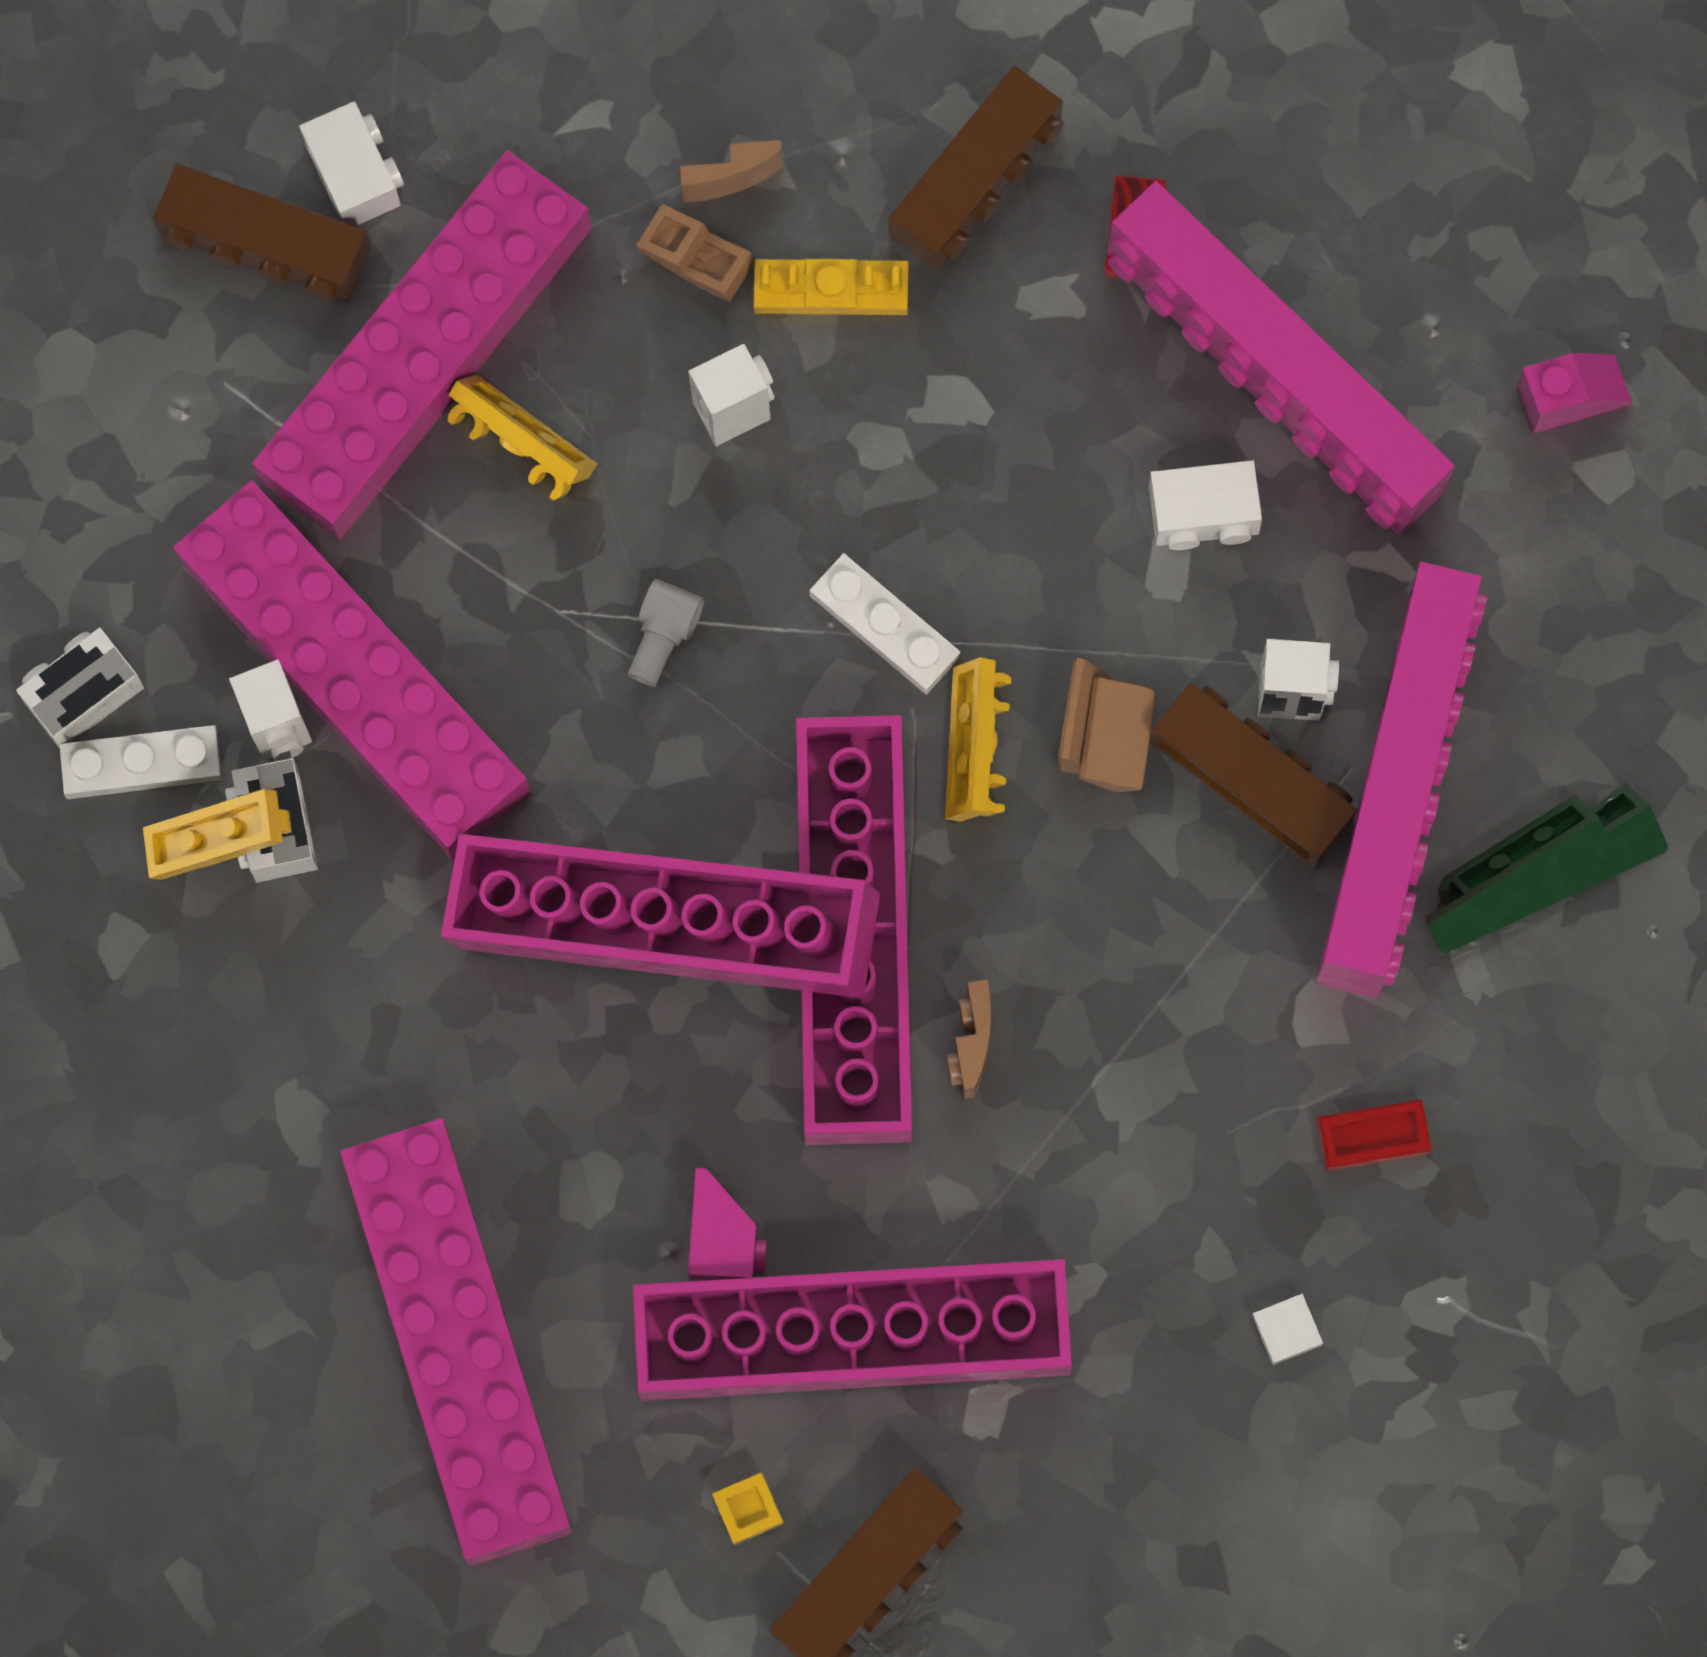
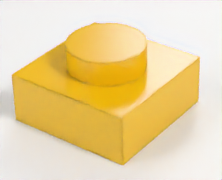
(747, 1508)

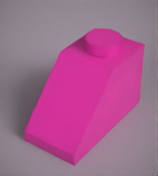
(1571, 389)
(721, 1235)

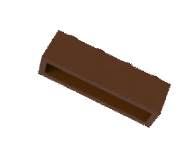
(976, 168)
(261, 234)
(1253, 773)
(870, 1569)

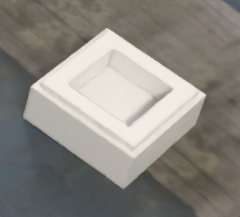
(1287, 1329)

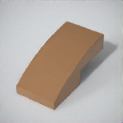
(749, 165)
(695, 254)

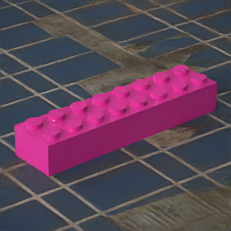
(420, 342)
(1277, 359)
(352, 669)
(1399, 779)
(855, 830)
(661, 915)
(852, 1330)
(456, 1342)

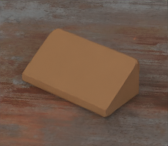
(1077, 714)
(1117, 735)

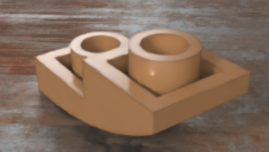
(971, 1053)

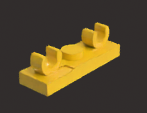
(831, 287)
(520, 434)
(973, 740)
(215, 834)

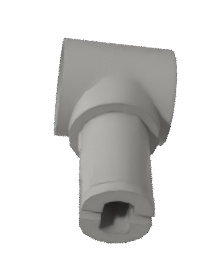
(667, 618)

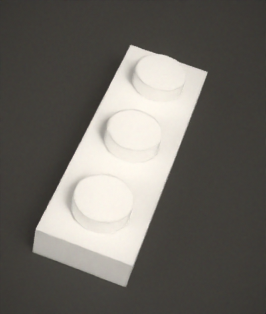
(885, 623)
(140, 762)

